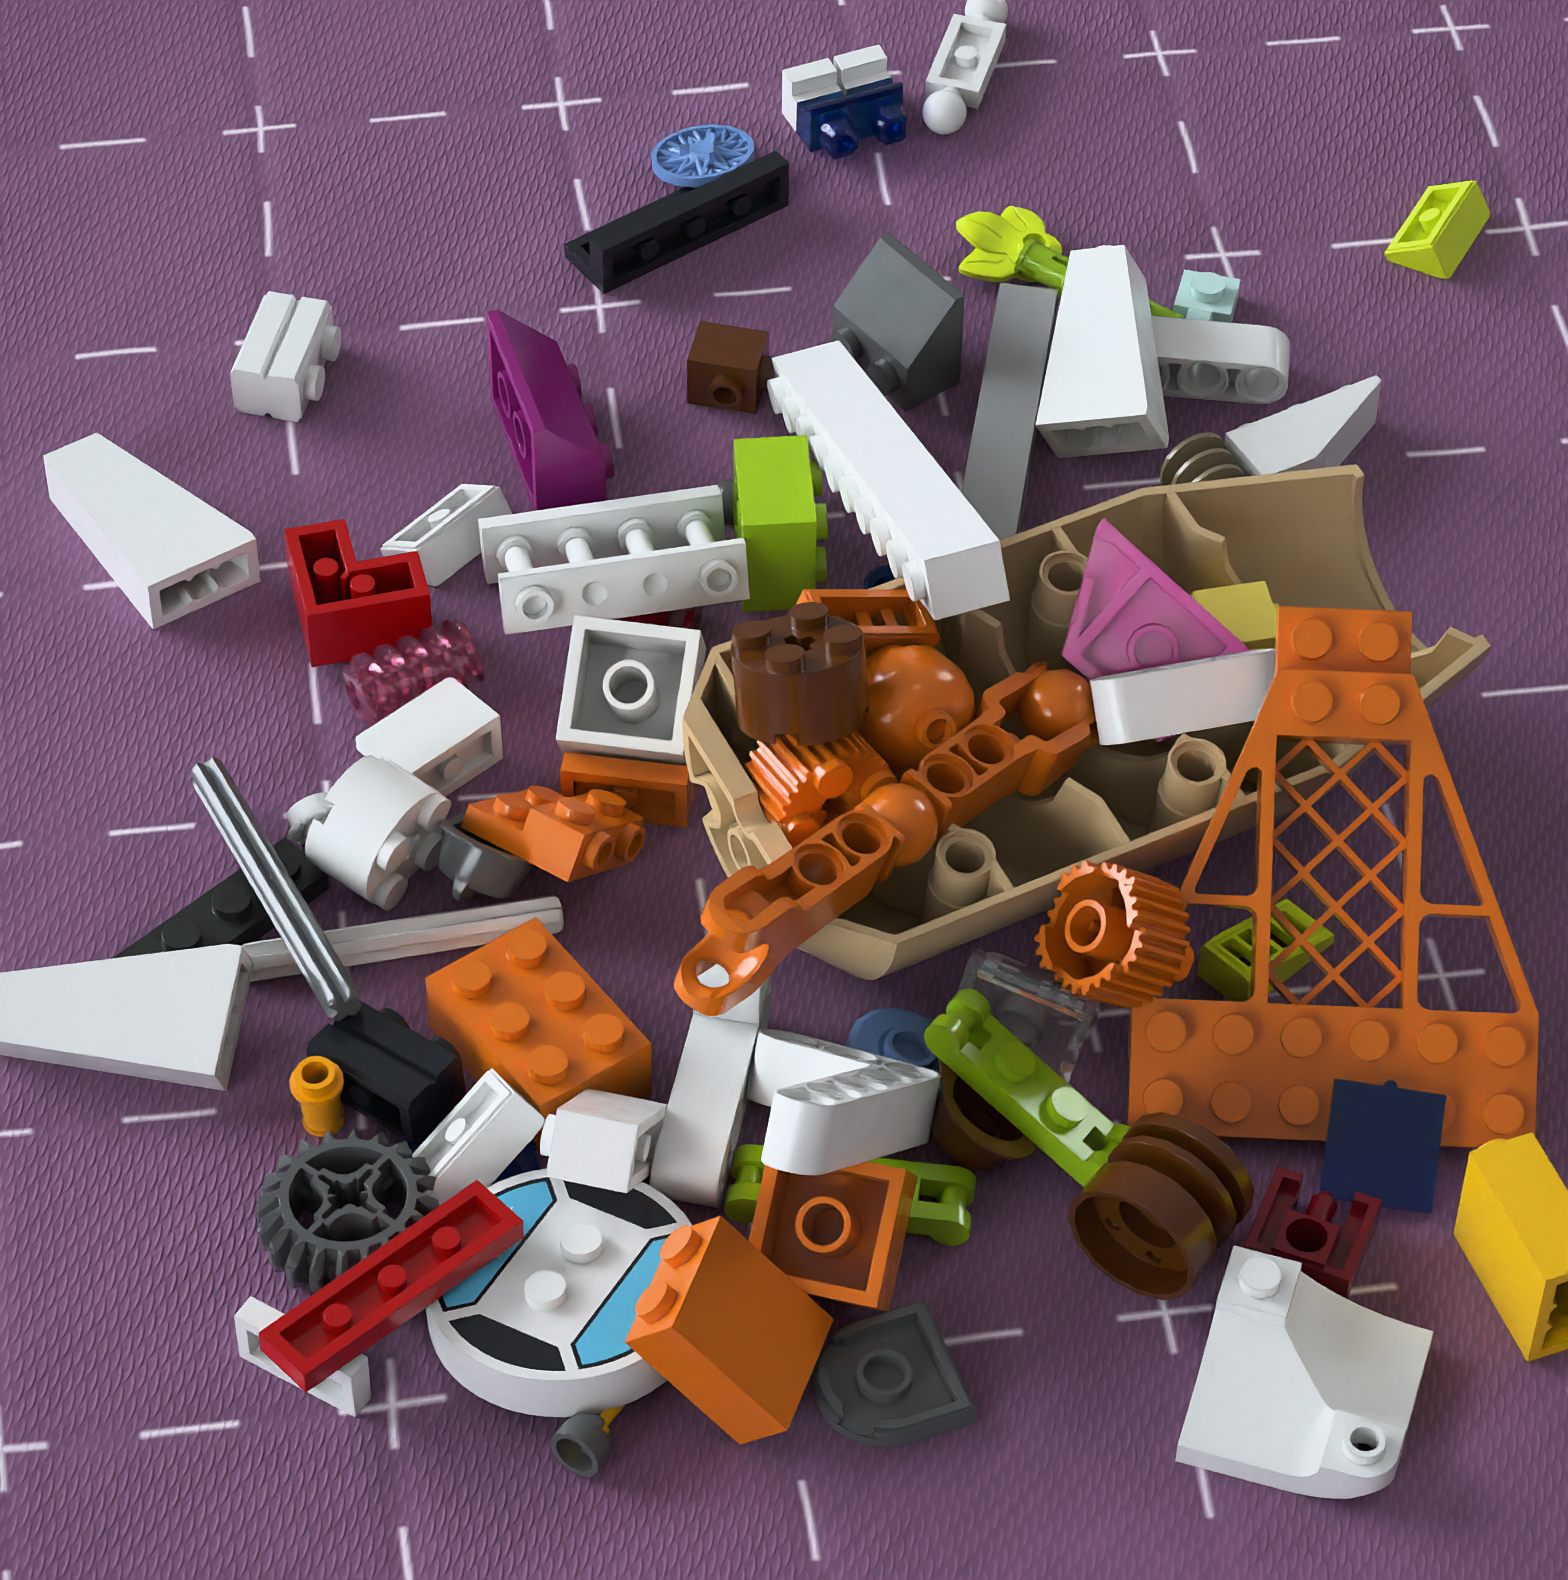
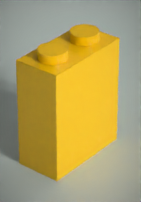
(1517, 1239)

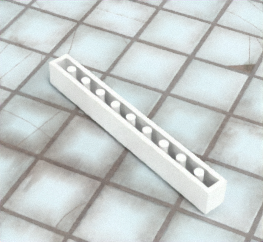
(889, 481)

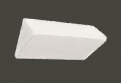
(449, 531)
(479, 1136)

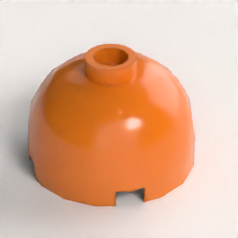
(914, 703)

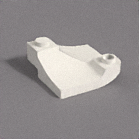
(1300, 1383)

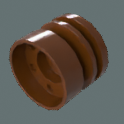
(1161, 1206)

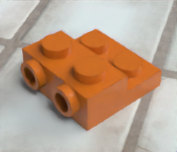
(560, 833)

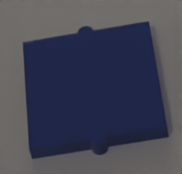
(1383, 1144)

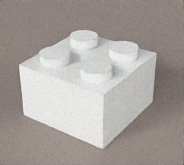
(628, 689)

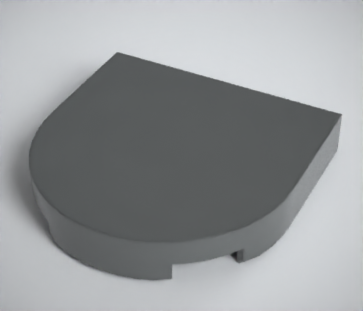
(891, 1380)

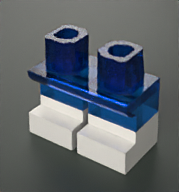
(844, 102)

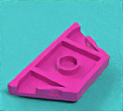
(1136, 615)

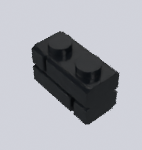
(392, 1071)

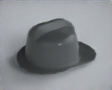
(477, 864)

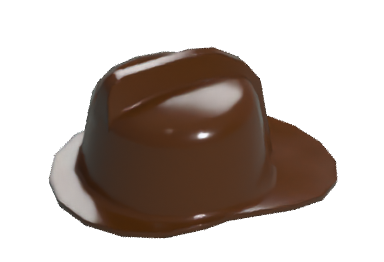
(972, 1128)

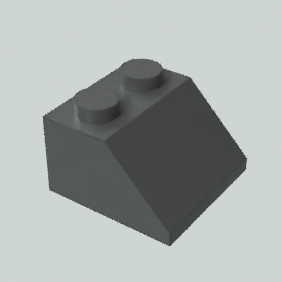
(901, 324)

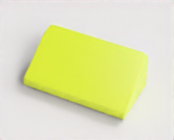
(1440, 229)

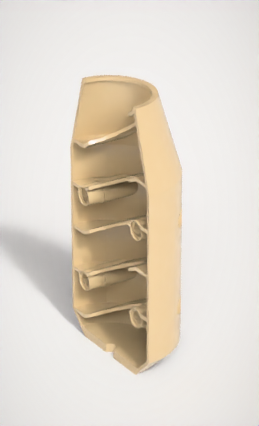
(1119, 801)

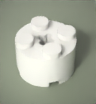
(378, 830)

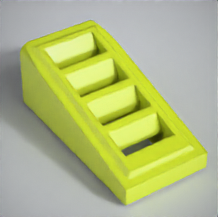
(1220, 956)

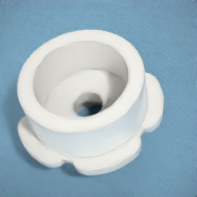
(303, 812)

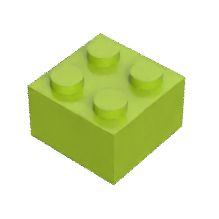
(779, 519)

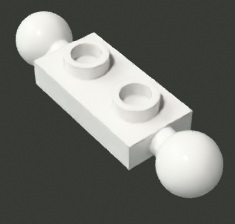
(964, 64)

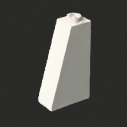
(1103, 361)
(148, 531)
(132, 1015)

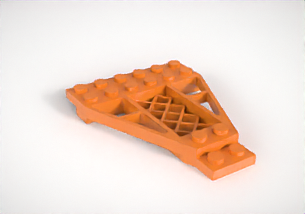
(1272, 1065)

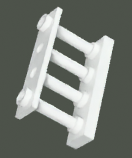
(613, 559)

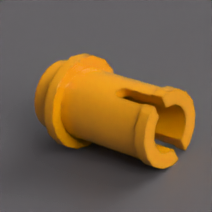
(318, 1088)

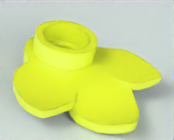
(1000, 241)

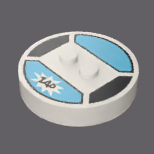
(554, 1310)

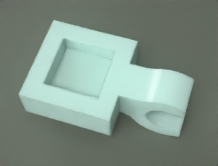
(1207, 296)

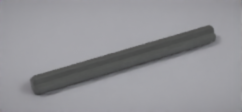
(276, 890)

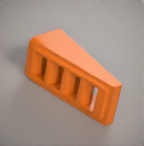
(865, 604)

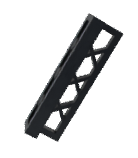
(680, 223)

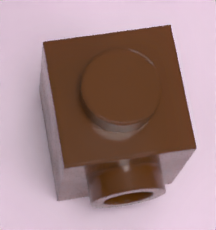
(728, 367)

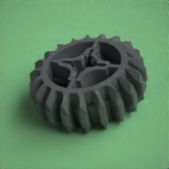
(347, 1191)

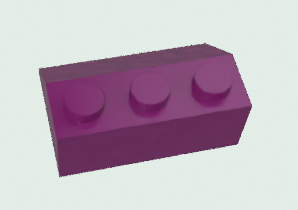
(544, 417)

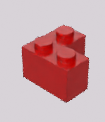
(348, 602)

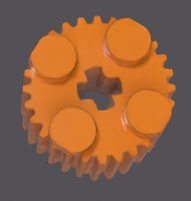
(814, 783)
(1115, 935)

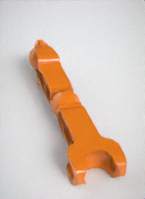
(774, 909)

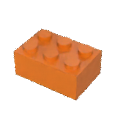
(537, 1022)

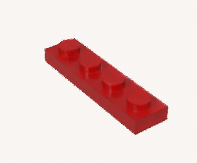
(391, 1285)

